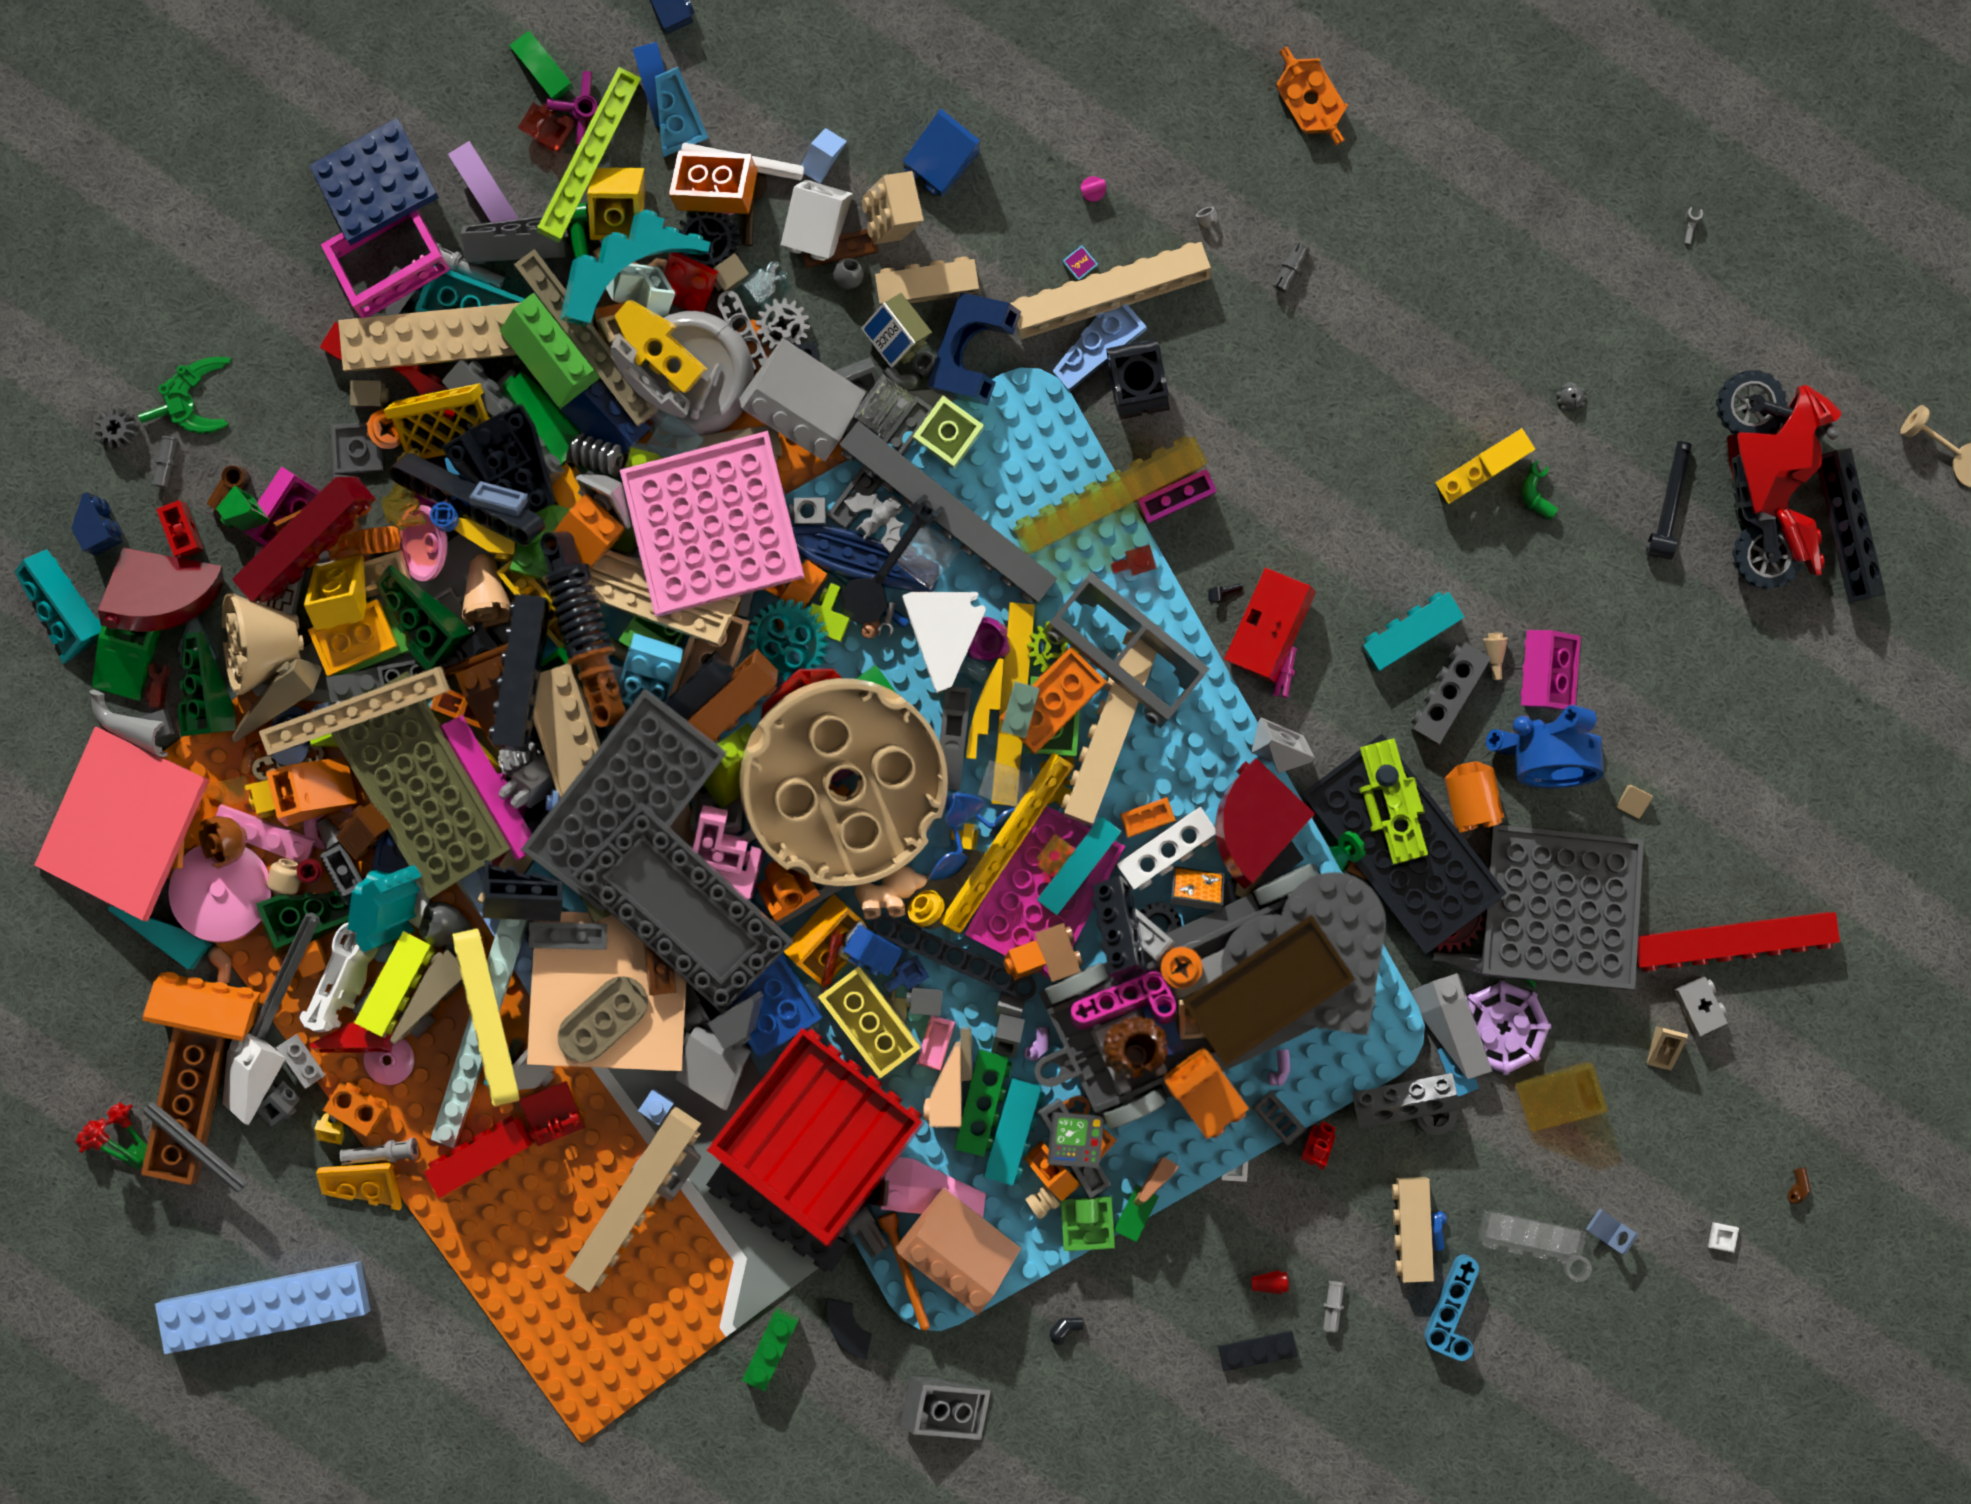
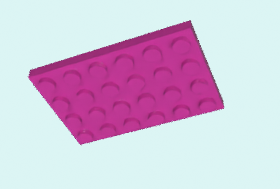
(1011, 907)

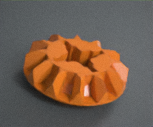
(374, 430)
(1178, 979)

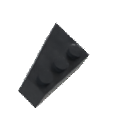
(520, 896)

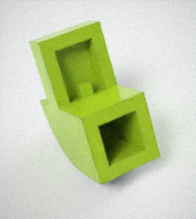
(834, 622)

